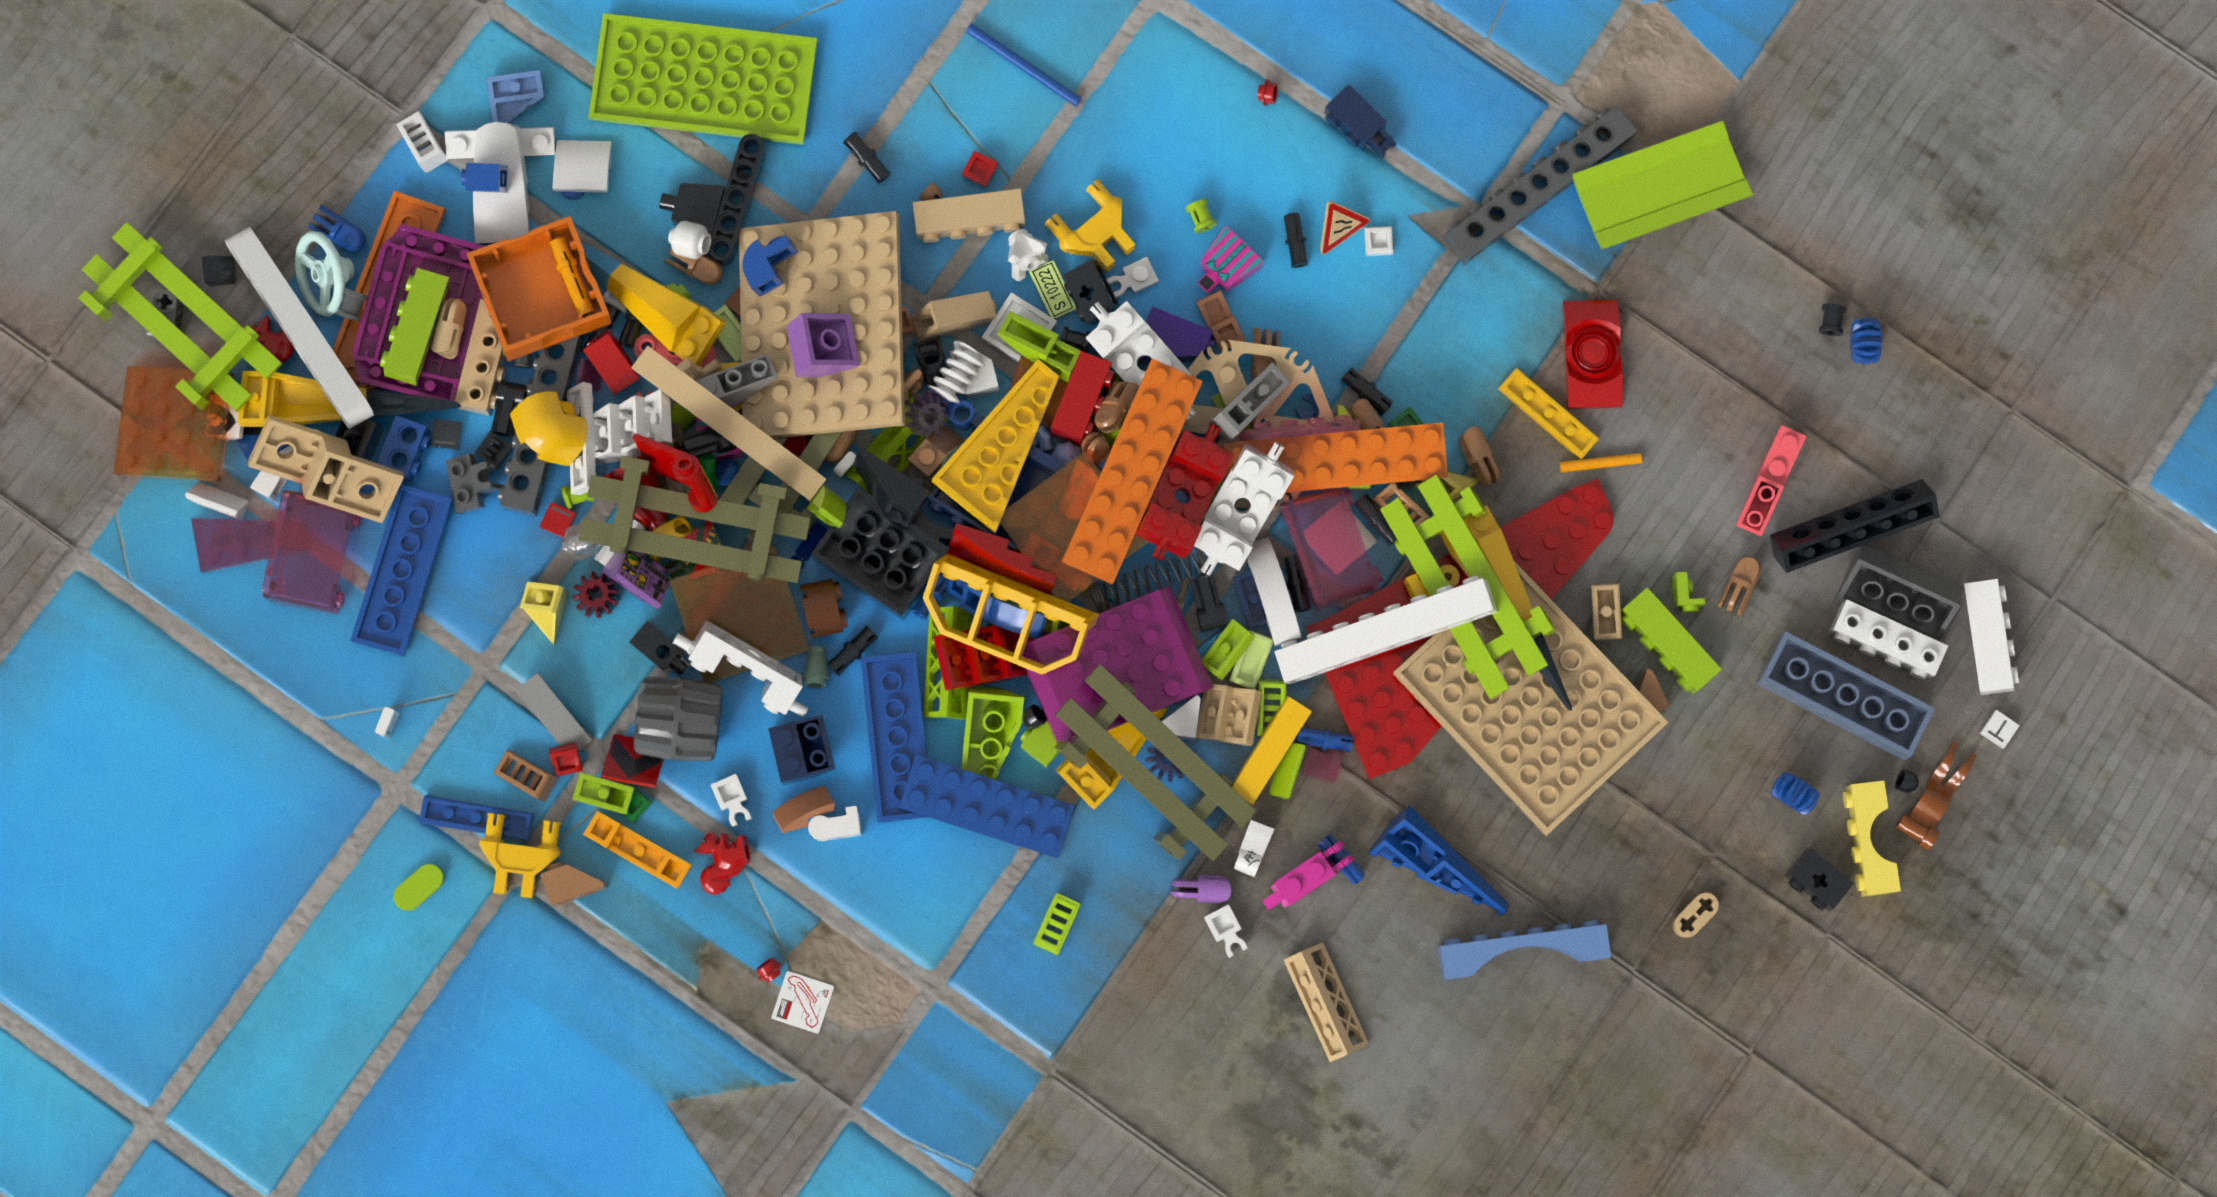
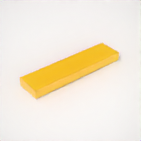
(1548, 413)
(1270, 749)

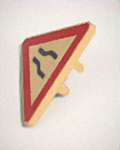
(1339, 225)

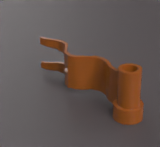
(1934, 801)

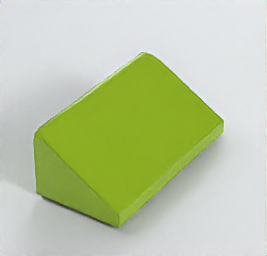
(1287, 771)

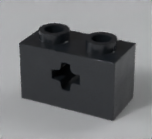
(1077, 285)
(1813, 865)

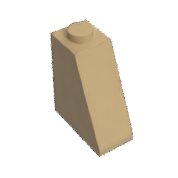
(953, 316)

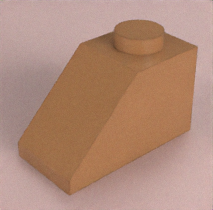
(933, 450)
(568, 884)

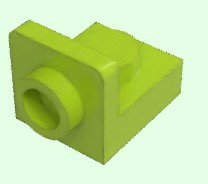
(1681, 589)

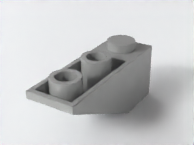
(740, 381)

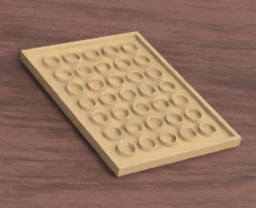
(838, 269)
(1526, 736)

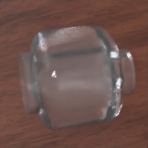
(578, 549)

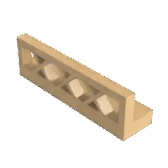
(1322, 1004)

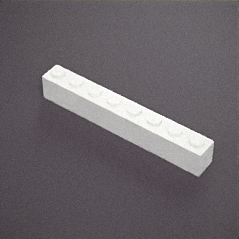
(1386, 631)

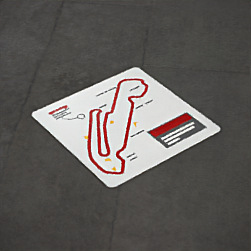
(802, 1002)

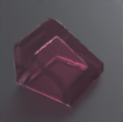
(588, 373)

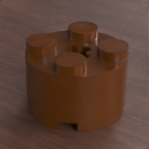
(822, 608)

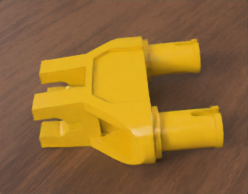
(1097, 231)
(518, 858)

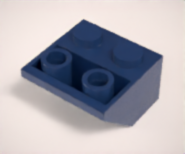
(801, 749)

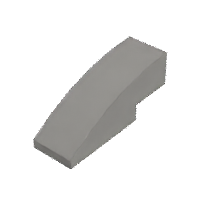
(553, 712)

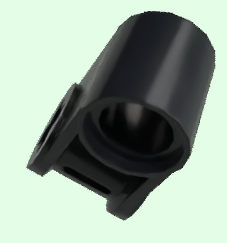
(930, 359)

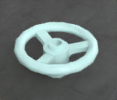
(325, 272)

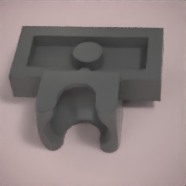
(469, 482)

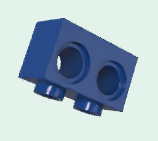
(396, 446)

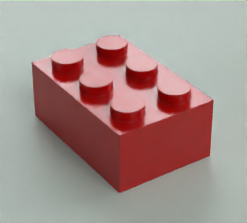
(1082, 399)

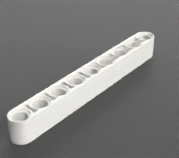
(299, 328)

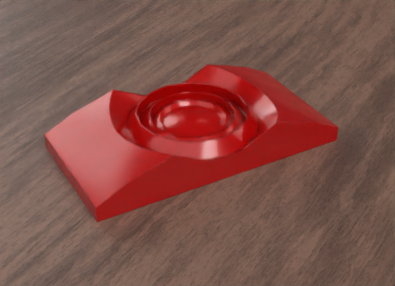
(1592, 354)

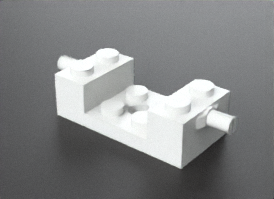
(1125, 338)
(1229, 533)
(781, 684)

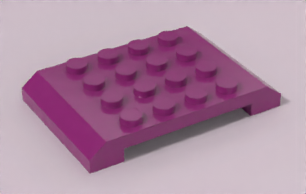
(1137, 644)

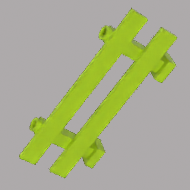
(210, 372)
(1450, 519)

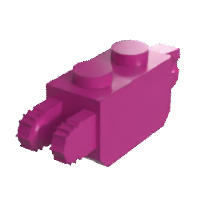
(1306, 878)

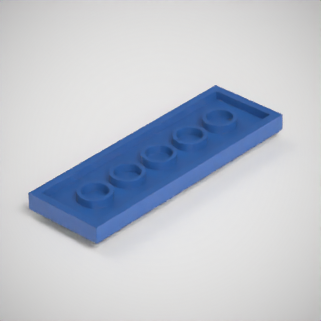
(402, 570)
(893, 728)
(986, 806)

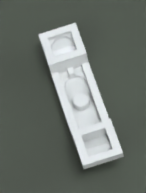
(1273, 592)

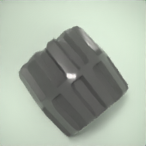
(678, 719)

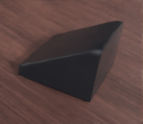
(218, 270)

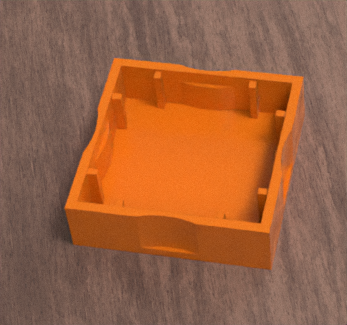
(529, 295)

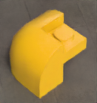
(550, 427)

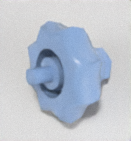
(1042, 439)
(1066, 452)

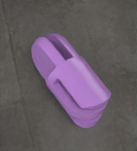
(1209, 888)

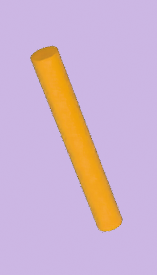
(1600, 462)

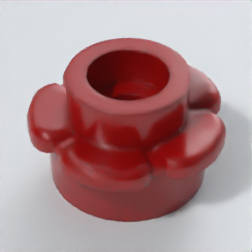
(1267, 93)
(768, 970)

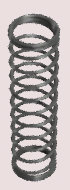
(1094, 587)

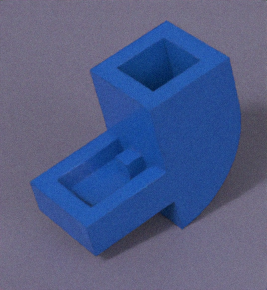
(760, 263)

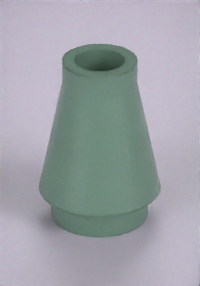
(816, 669)

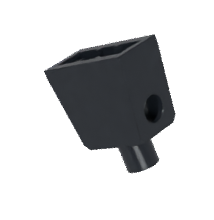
(694, 204)
(647, 642)

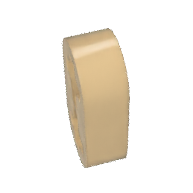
(1690, 910)

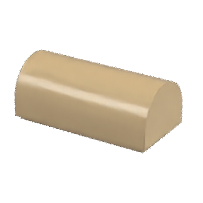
(1606, 612)

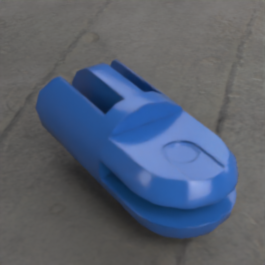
(342, 232)

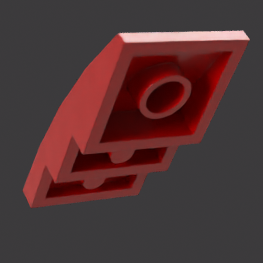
(992, 554)
(970, 667)

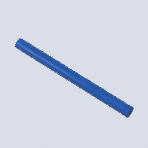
(1024, 65)

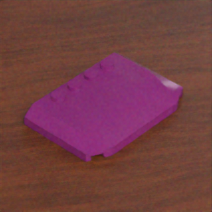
(397, 260)

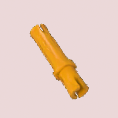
(568, 268)

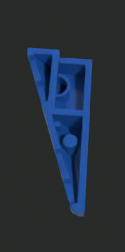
(1417, 846)

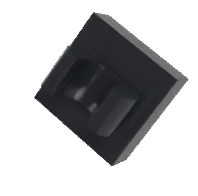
(494, 449)

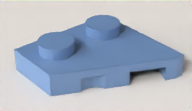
(514, 94)

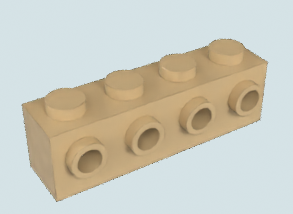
(969, 215)
(482, 366)

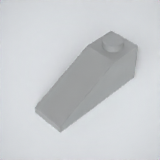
(1250, 402)

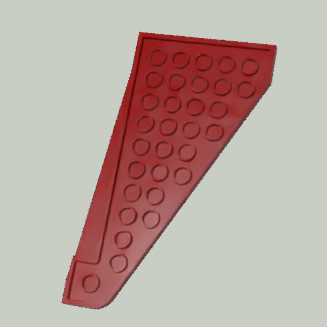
(1376, 707)

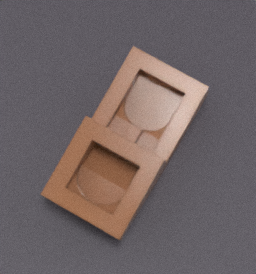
(1219, 319)
(796, 811)

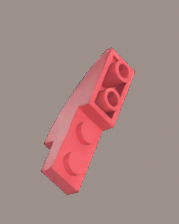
(1770, 480)

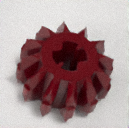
(599, 603)

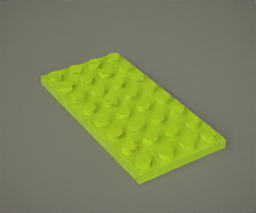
(703, 78)

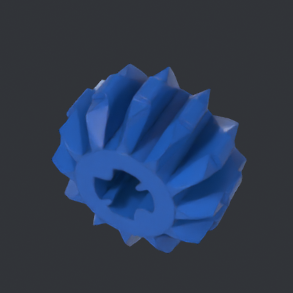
(1865, 340)
(1795, 793)

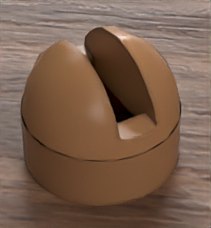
(931, 191)

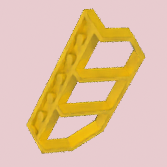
(1006, 589)

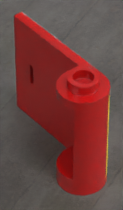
(680, 468)

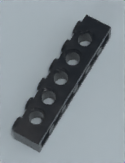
(1854, 525)

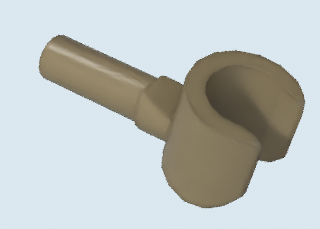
(1181, 595)

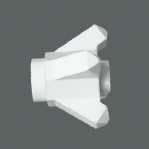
(1025, 253)

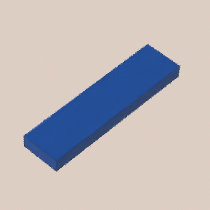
(473, 817)

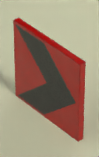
(628, 766)

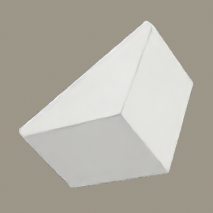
(1185, 719)

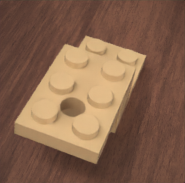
(325, 469)

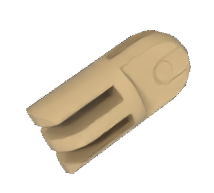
(449, 328)

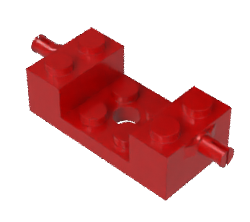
(1192, 467)

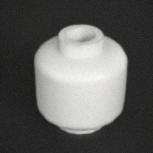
(690, 240)

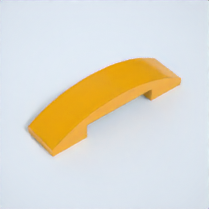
(637, 850)

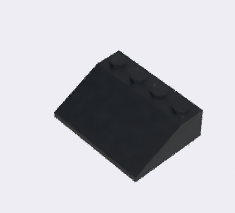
(879, 555)

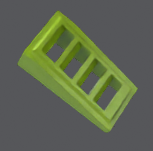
(1269, 683)
(1069, 903)

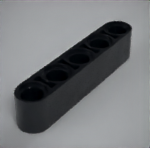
(734, 187)

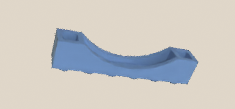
(1581, 944)

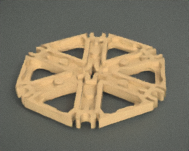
(1231, 382)

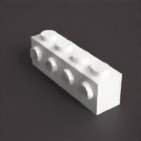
(1989, 636)
(1887, 639)

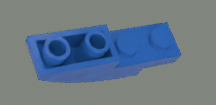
(997, 612)

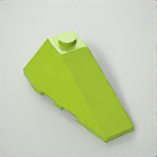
(990, 728)

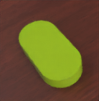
(418, 887)

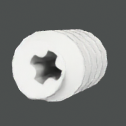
(958, 373)

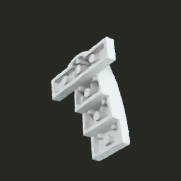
(501, 214)
(612, 430)

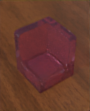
(1322, 766)

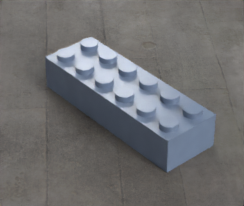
(1845, 696)

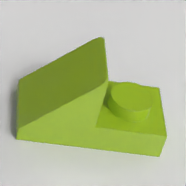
(603, 793)

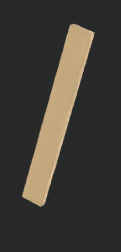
(728, 423)

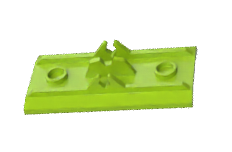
(1661, 185)

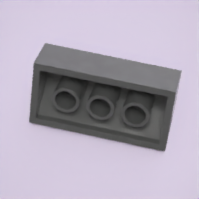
(1901, 591)

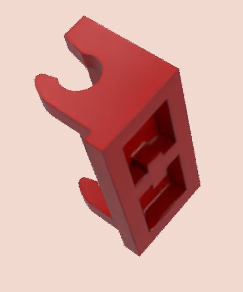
(611, 361)

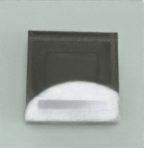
(446, 434)

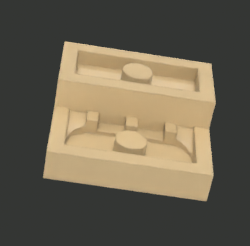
(1229, 715)

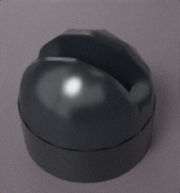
(1033, 717)
(1906, 781)

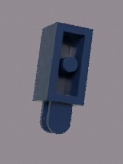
(1358, 121)

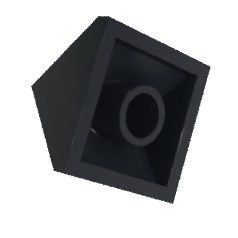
(361, 438)

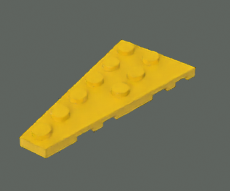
(991, 459)

